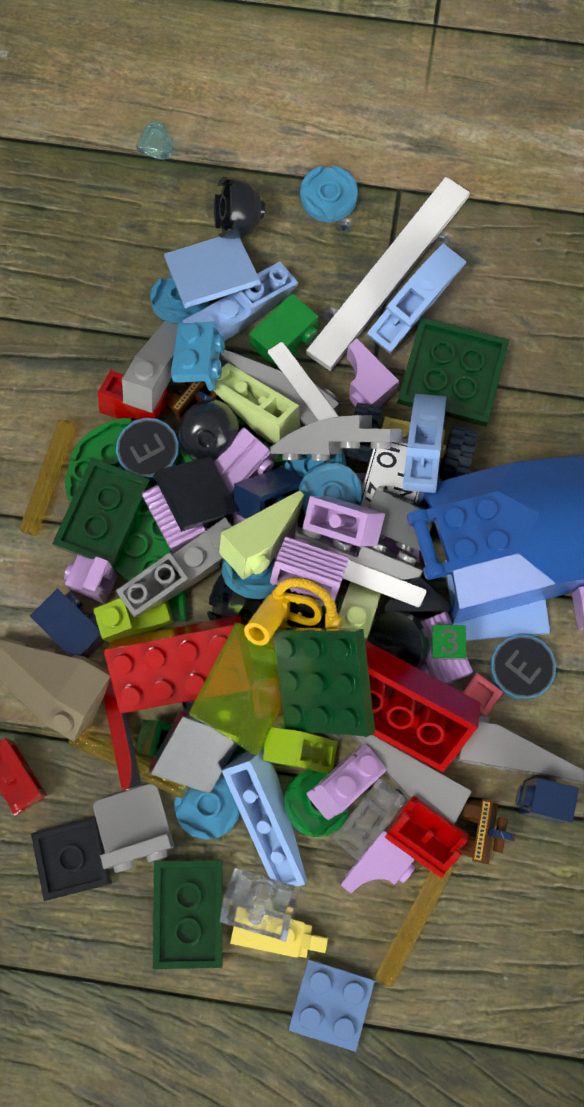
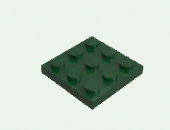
(455, 365)
(324, 680)

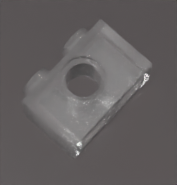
(260, 904)

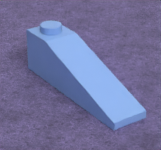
(262, 807)

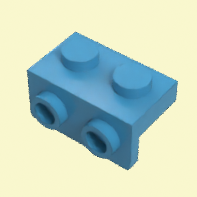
(198, 353)

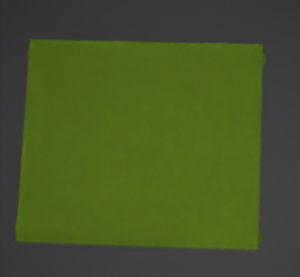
(241, 692)

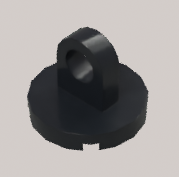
(227, 602)
(401, 636)

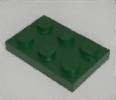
(101, 512)
(187, 914)

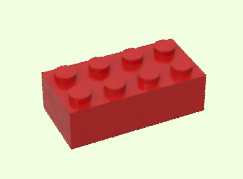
(165, 664)
(418, 710)

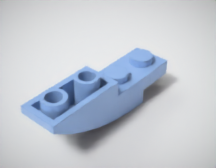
(416, 297)
(248, 305)
(424, 443)

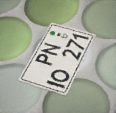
(387, 471)

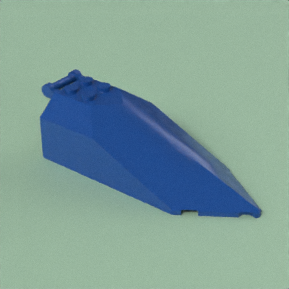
(506, 534)

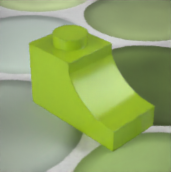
(117, 621)
(300, 750)

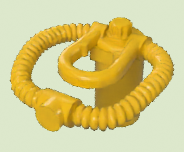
(276, 610)

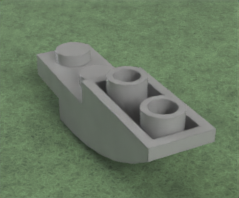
(332, 435)
(377, 557)
(174, 572)

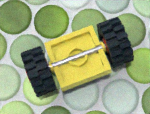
(457, 453)

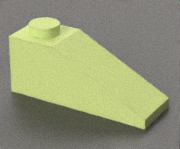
(258, 405)
(256, 540)
(359, 608)

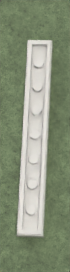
(387, 274)

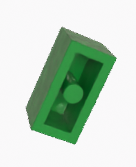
(289, 323)

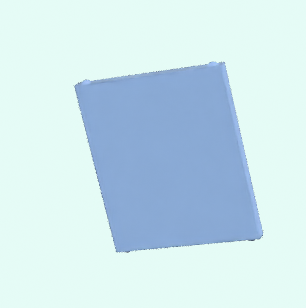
(211, 270)
(522, 620)

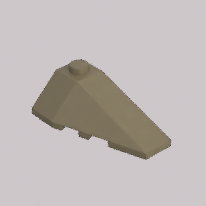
(54, 686)

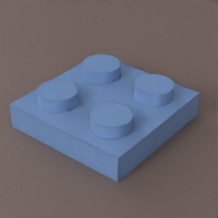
(331, 1005)

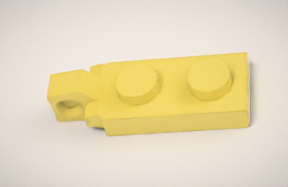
(297, 943)

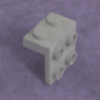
(133, 827)

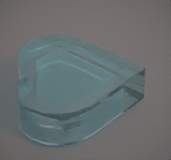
(155, 141)

